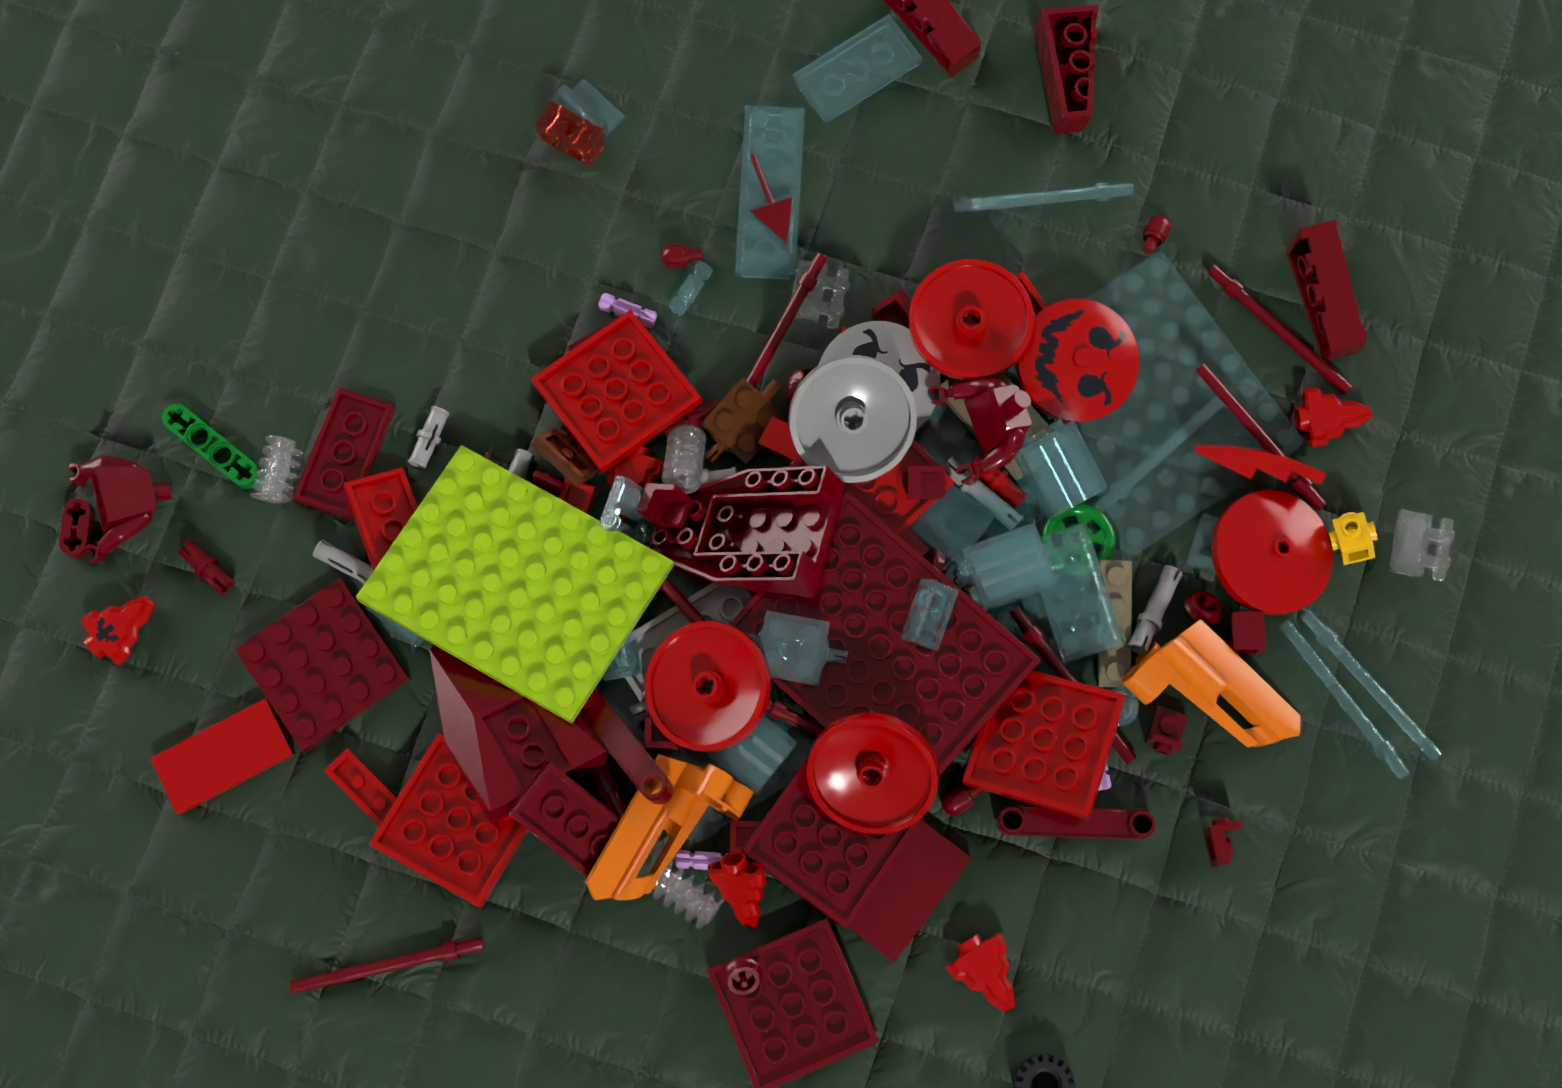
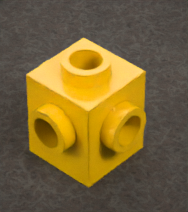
(1353, 537)

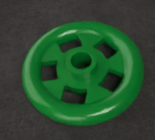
(1084, 514)

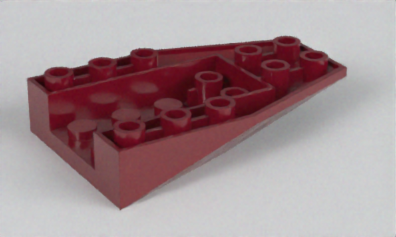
(758, 529)
(503, 736)

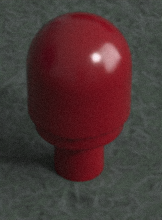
(1155, 233)
(680, 255)
(959, 799)

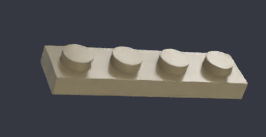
(1116, 662)

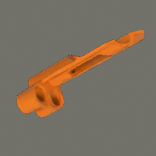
(1203, 668)
(643, 822)

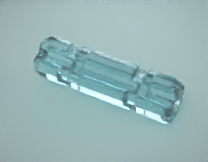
(690, 288)

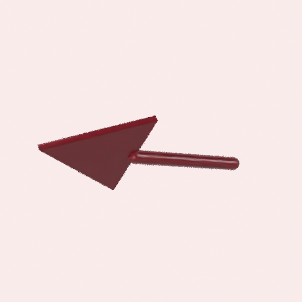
(775, 215)

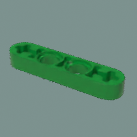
(211, 446)

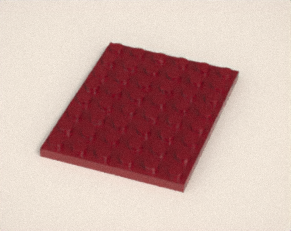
(867, 598)

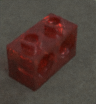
(570, 134)

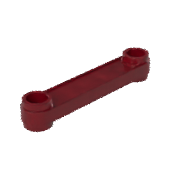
(626, 748)
(1055, 824)

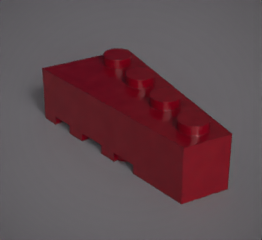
(940, 31)
(1067, 62)
(1326, 290)

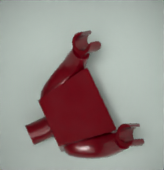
(997, 417)
(122, 497)

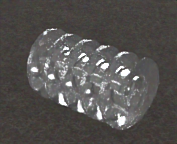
(684, 458)
(276, 470)
(687, 896)

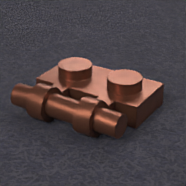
(566, 455)

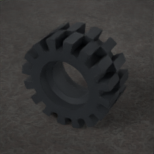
(1040, 1063)

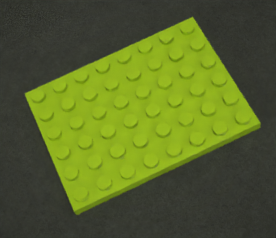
(515, 583)

